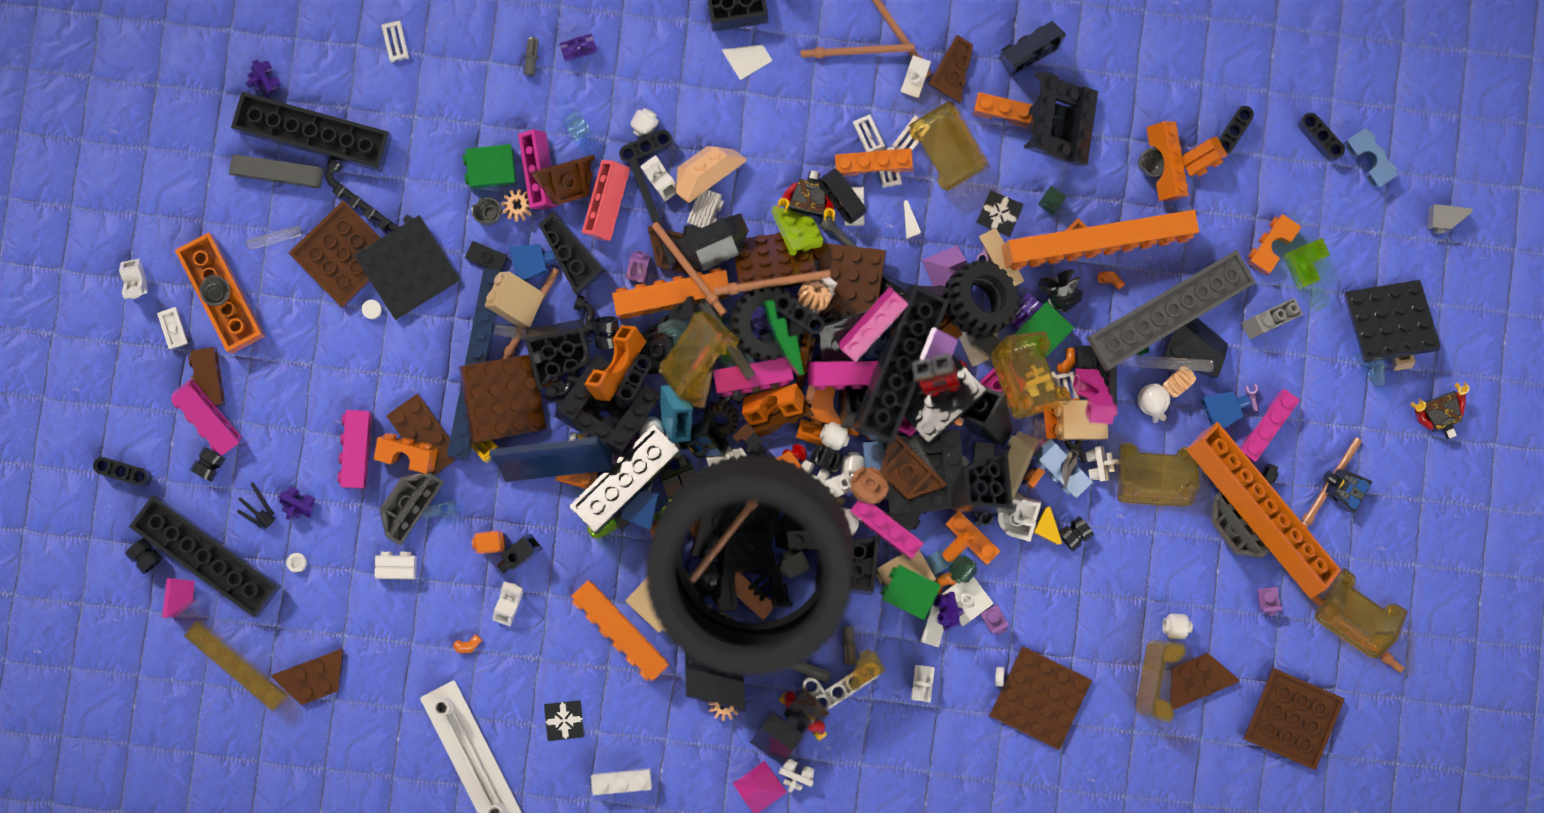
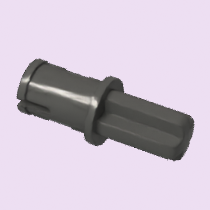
(531, 56)
(848, 645)

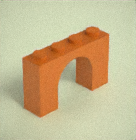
(824, 410)

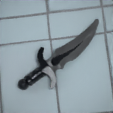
(1070, 462)

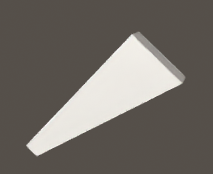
(911, 226)

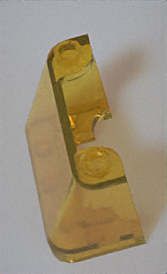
(949, 145)
(695, 354)
(1026, 375)
(1156, 477)
(1359, 618)
(1155, 657)

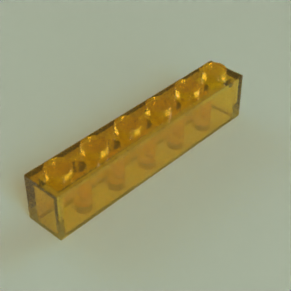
(236, 665)

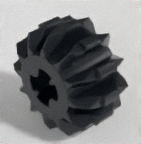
(826, 458)

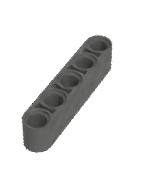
(276, 171)

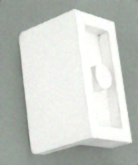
(932, 630)

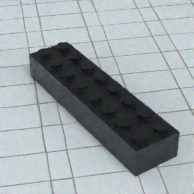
(311, 131)
(894, 373)
(205, 556)

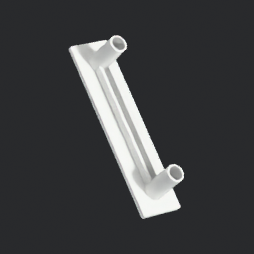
(469, 750)

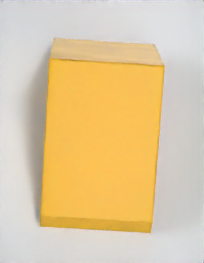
(483, 449)
(1047, 527)

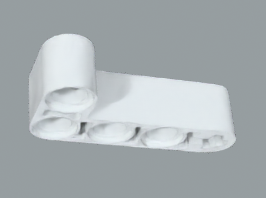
(827, 693)

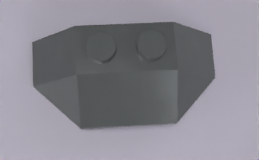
(407, 504)
(1235, 529)

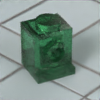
(1052, 200)

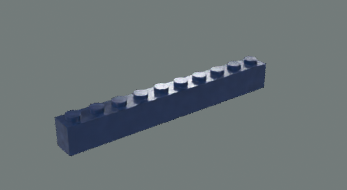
(478, 352)

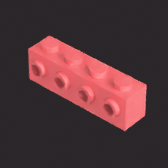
(606, 200)

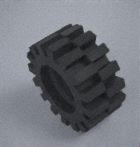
(725, 410)

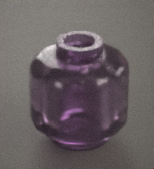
(758, 317)

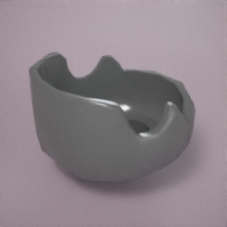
(1151, 162)
(487, 211)
(214, 290)

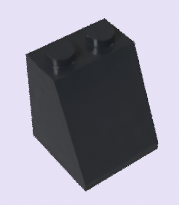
(989, 417)
(776, 737)

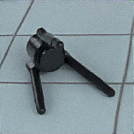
(264, 519)

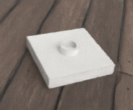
(971, 598)

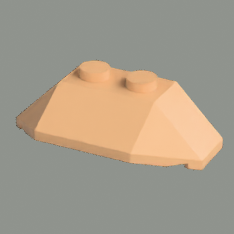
(705, 170)

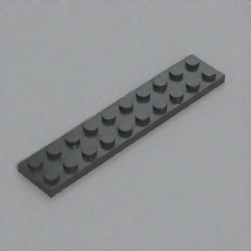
(1170, 310)

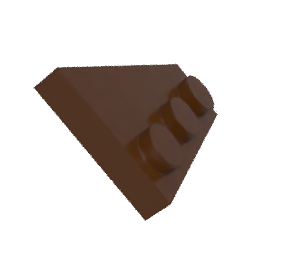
(952, 70)
(777, 419)

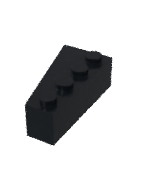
(571, 253)

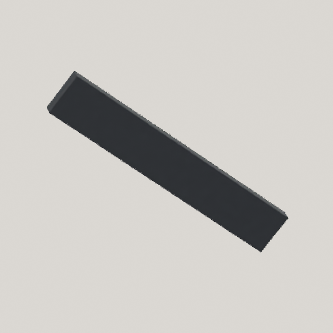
(651, 210)

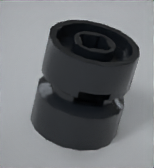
(606, 330)
(207, 464)
(1076, 533)
(143, 555)

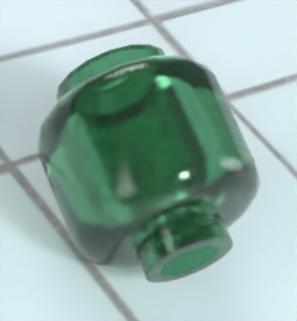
(963, 569)

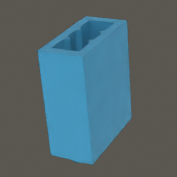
(675, 415)

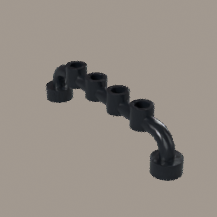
(355, 201)
(573, 377)

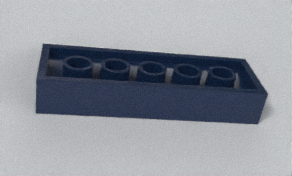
(552, 459)

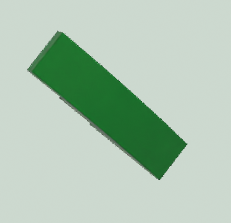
(787, 344)

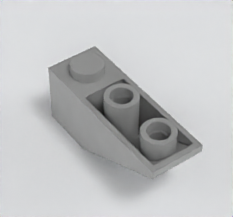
(1271, 318)

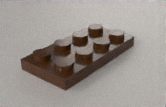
(417, 422)

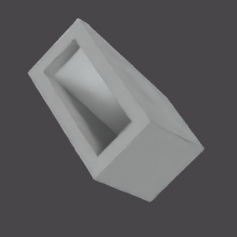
(1443, 218)

